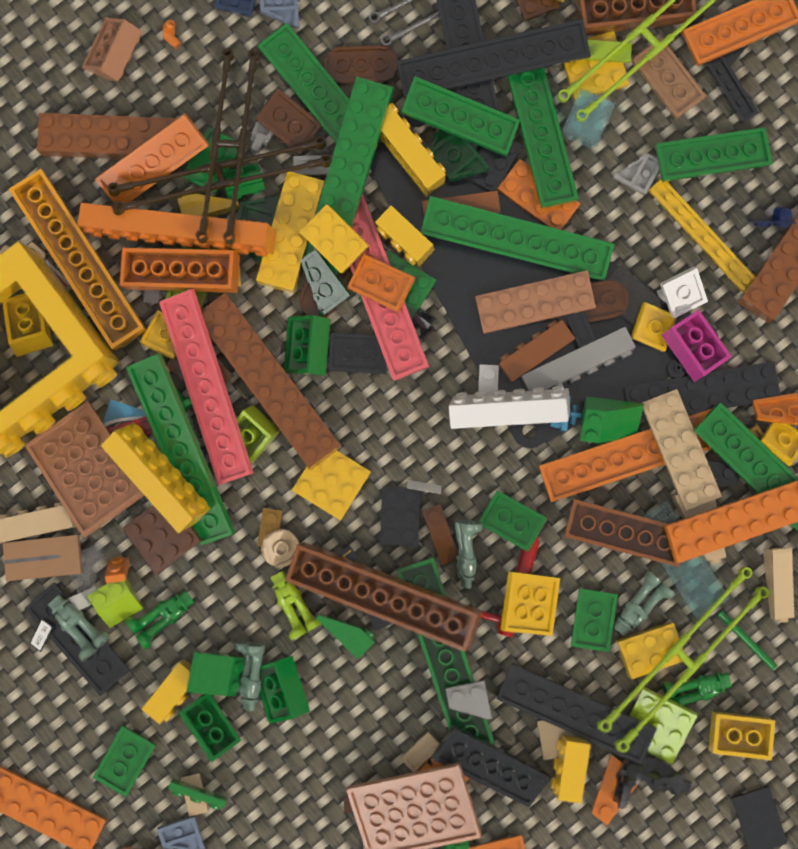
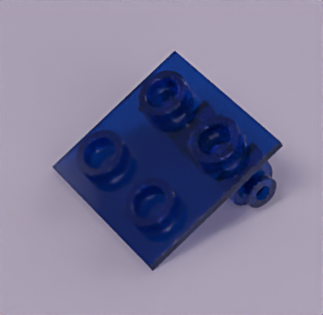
(781, 218)

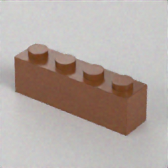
(486, 201)
(536, 351)

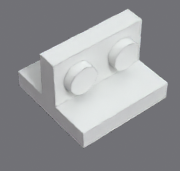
(683, 292)

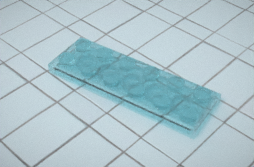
(692, 577)

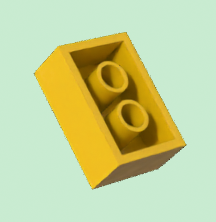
(404, 237)
(334, 238)
(646, 648)
(169, 694)
(741, 735)
(570, 768)

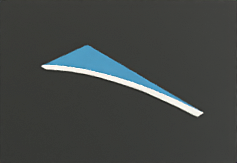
(121, 412)

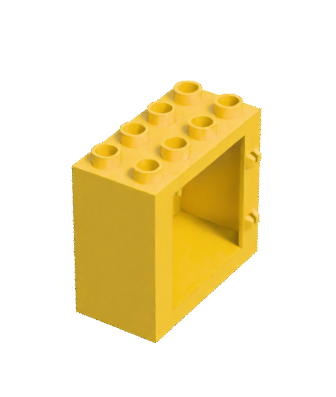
(63, 387)

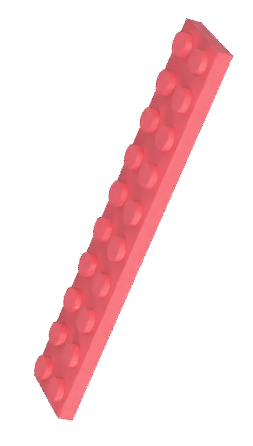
(393, 329)
(206, 387)

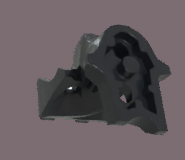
(654, 772)

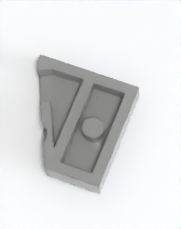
(470, 699)

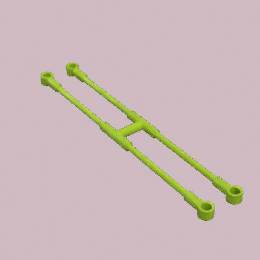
(640, 29)
(677, 649)

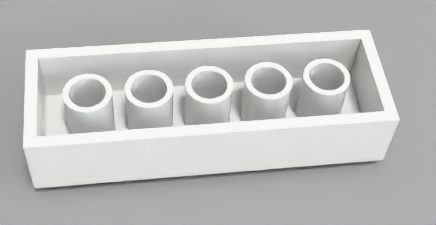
(509, 407)

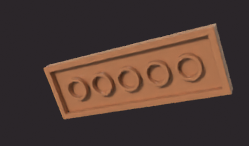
(535, 302)

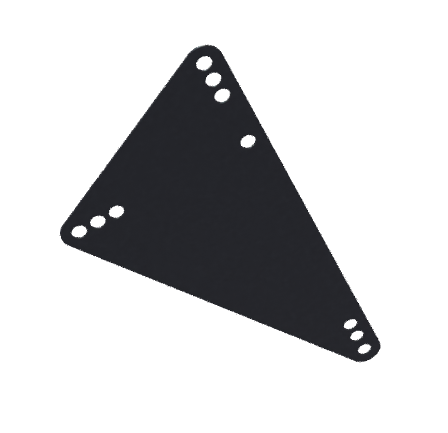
(471, 272)

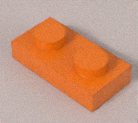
(117, 569)

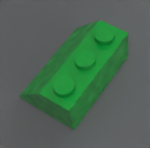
(307, 345)
(282, 690)
(209, 727)

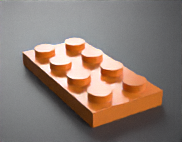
(521, 190)

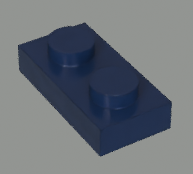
(240, 7)

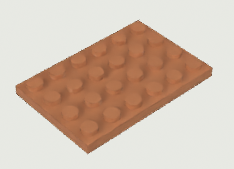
(81, 471)
(415, 810)

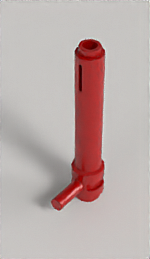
(524, 566)

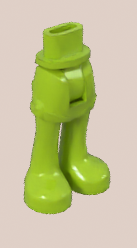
(288, 594)

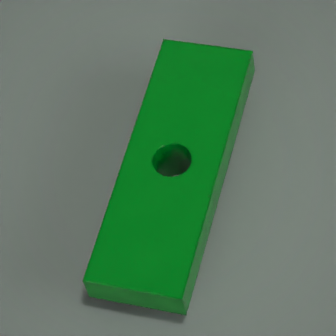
(197, 794)

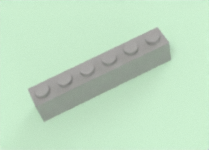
(580, 361)

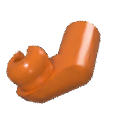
(169, 34)

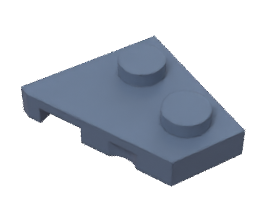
(281, 10)
(181, 834)

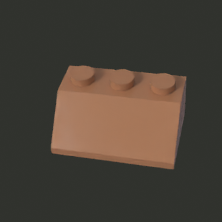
(112, 49)

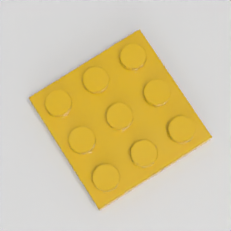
(602, 78)
(332, 484)
(530, 604)

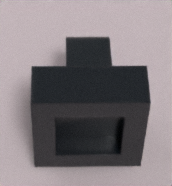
(424, 319)

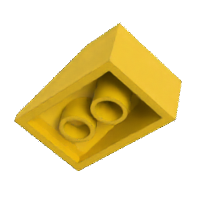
(25, 326)

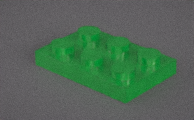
(203, 158)
(512, 521)
(594, 620)
(124, 761)

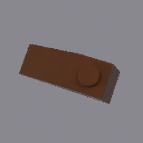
(440, 534)

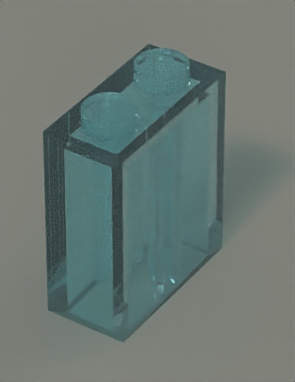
(592, 129)

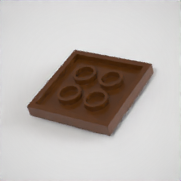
(158, 540)

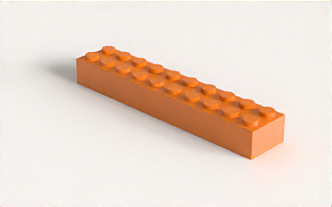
(175, 229)

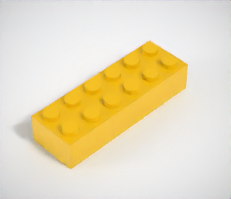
(410, 152)
(294, 211)
(155, 477)

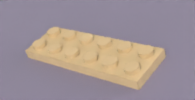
(681, 450)

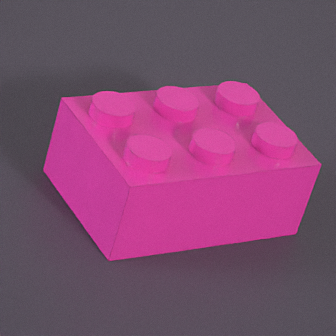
(696, 345)

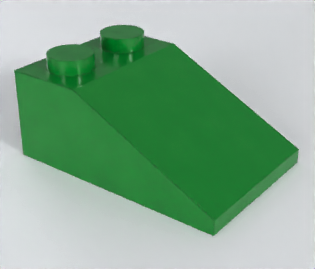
(609, 419)
(352, 636)
(215, 673)

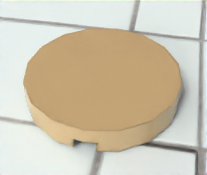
(279, 547)

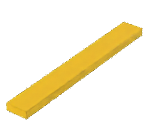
(702, 234)

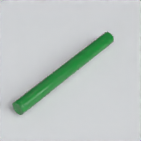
(748, 641)

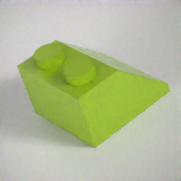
(115, 602)

